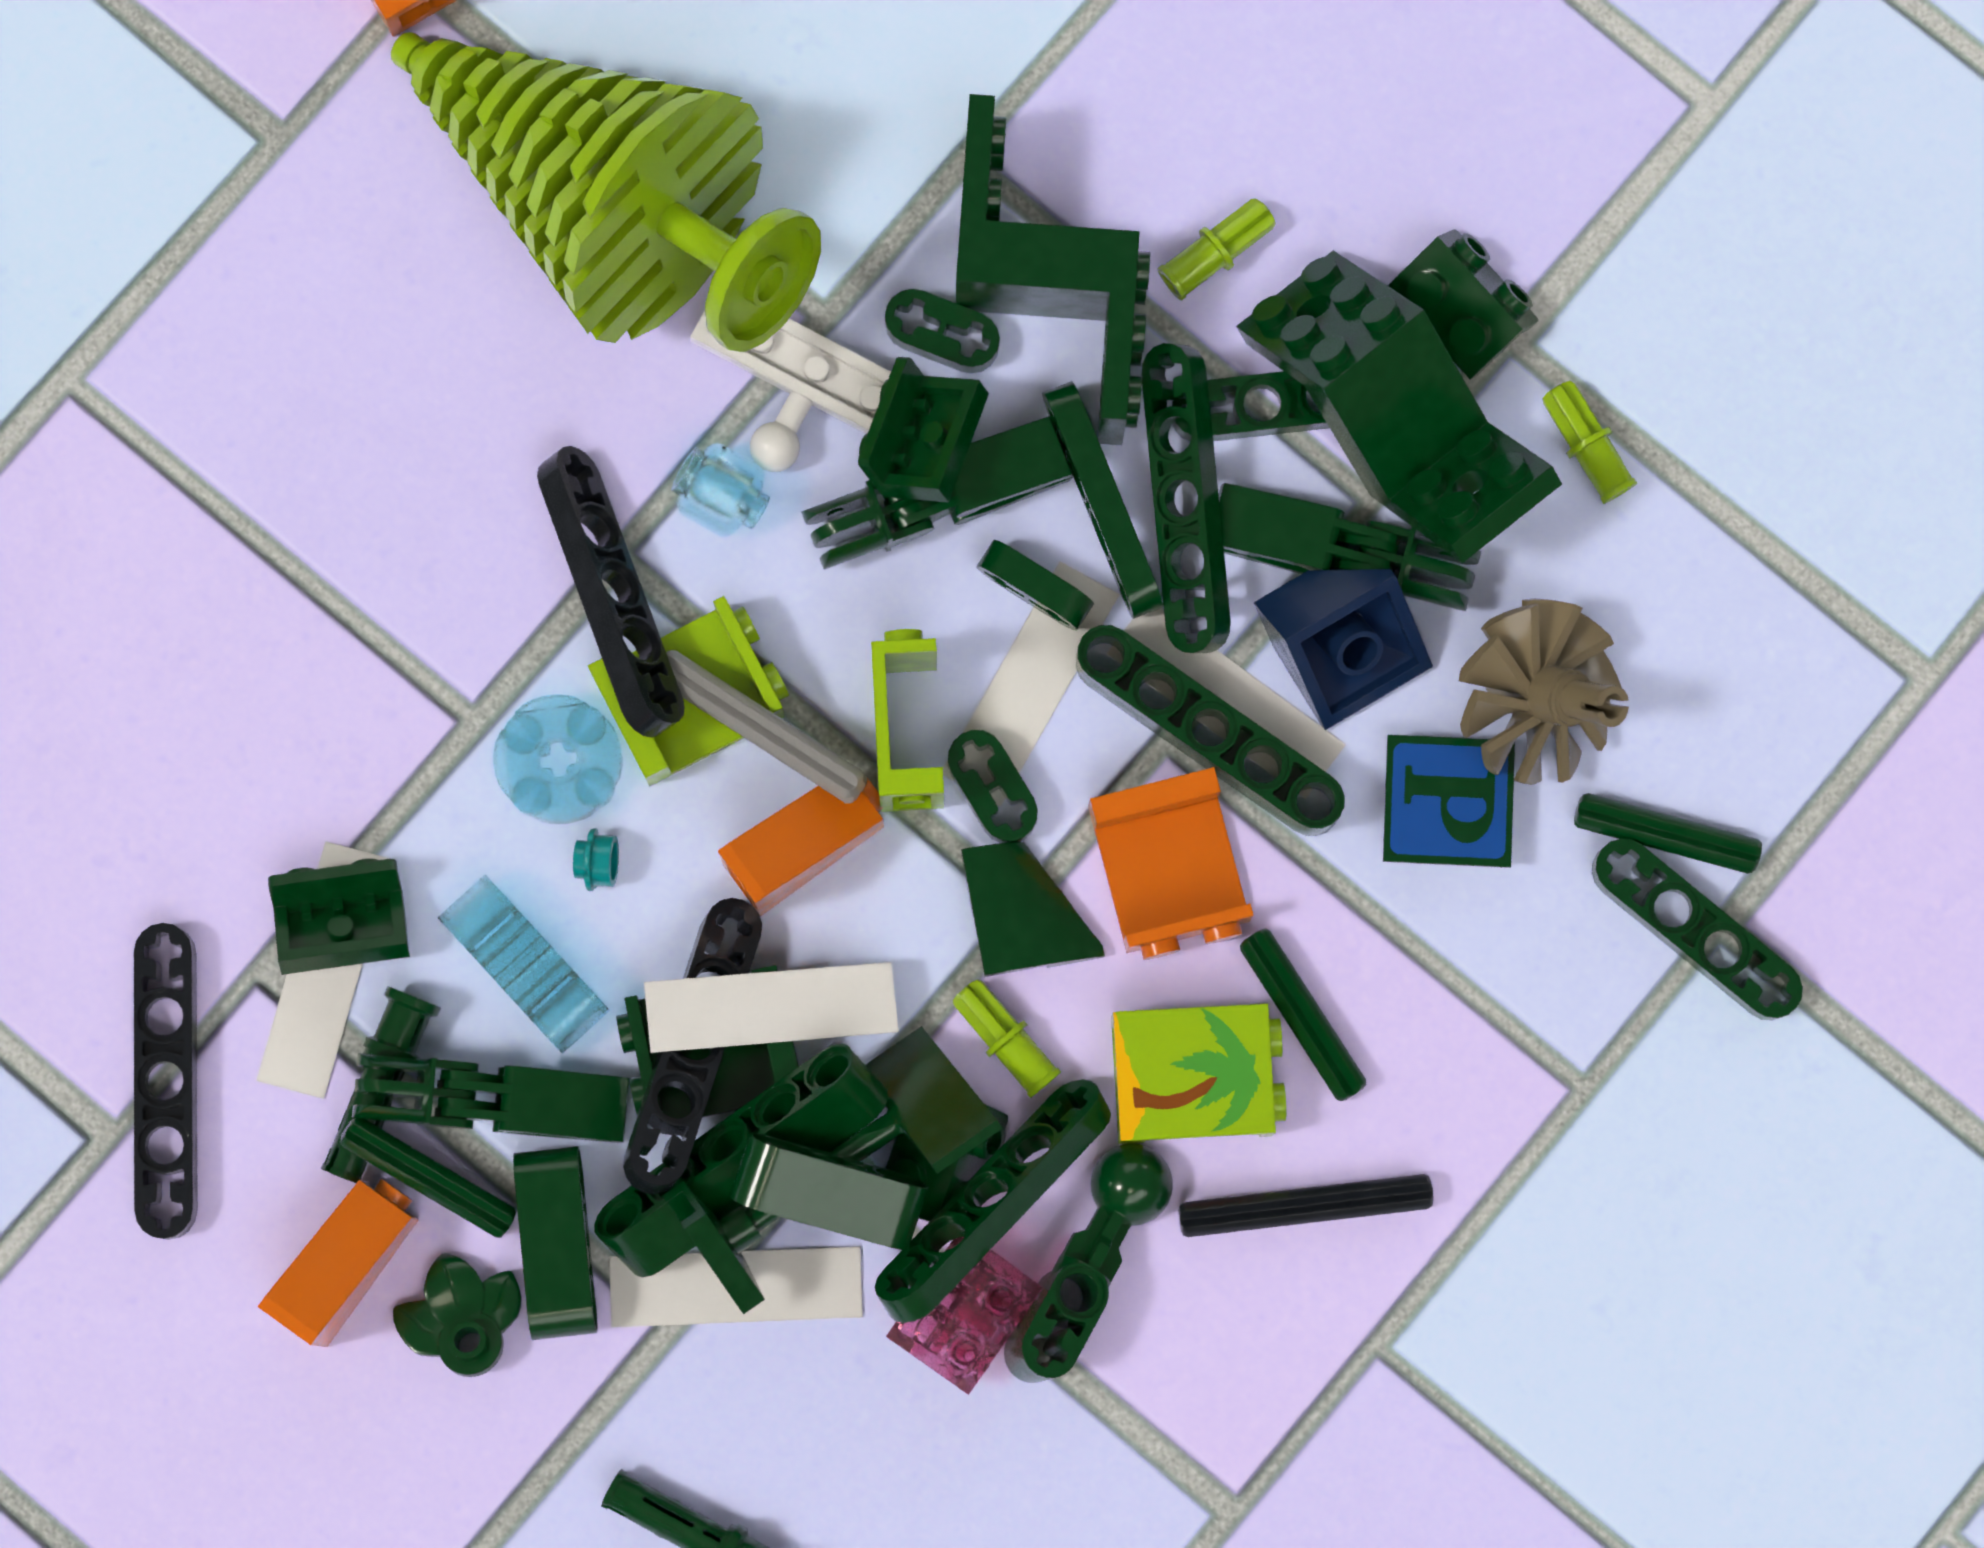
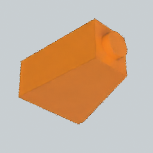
(799, 844)
(340, 1263)

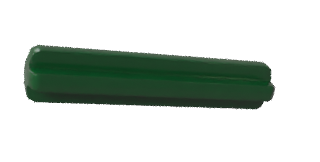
(1668, 833)
(1303, 1014)
(427, 1177)

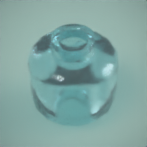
(720, 490)

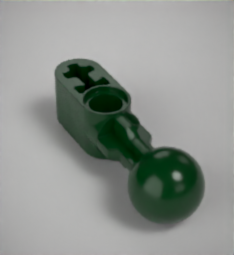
(1130, 1189)

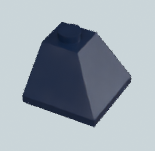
(1343, 638)

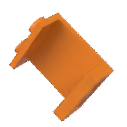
(1169, 863)

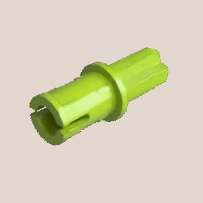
(1216, 248)
(1588, 441)
(1005, 1037)

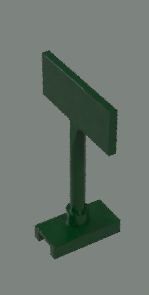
(924, 1101)

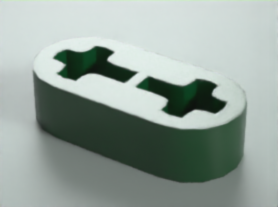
(946, 316)
(1035, 585)
(1005, 778)

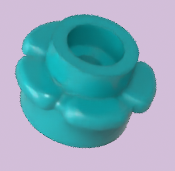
(596, 860)

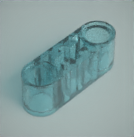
(523, 964)

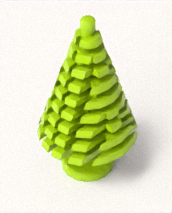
(621, 188)

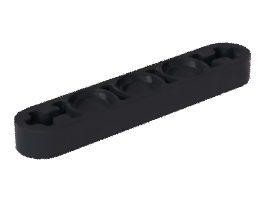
(643, 685)
(149, 1052)
(677, 1070)

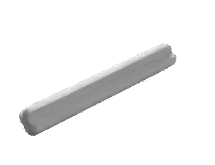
(767, 730)

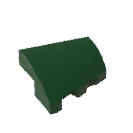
(1022, 913)

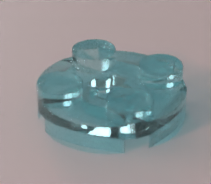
(528, 737)

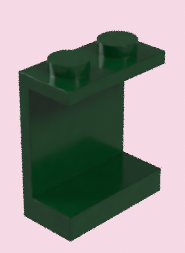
(741, 1074)

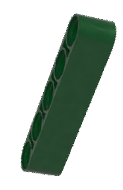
(1196, 701)
(811, 1106)

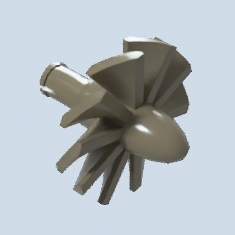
(1550, 674)

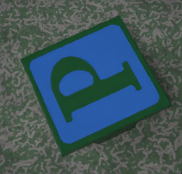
(1446, 803)

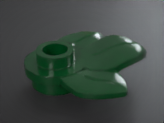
(457, 1306)

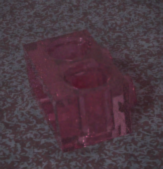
(970, 1322)

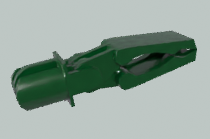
(992, 477)
(1316, 537)
(525, 1100)

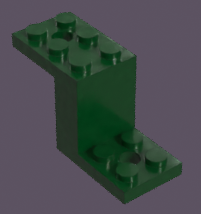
(1051, 270)
(1398, 405)

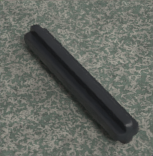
(1305, 1205)

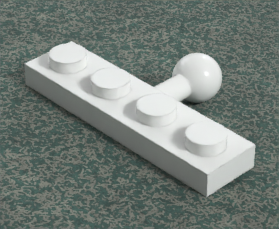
(813, 374)

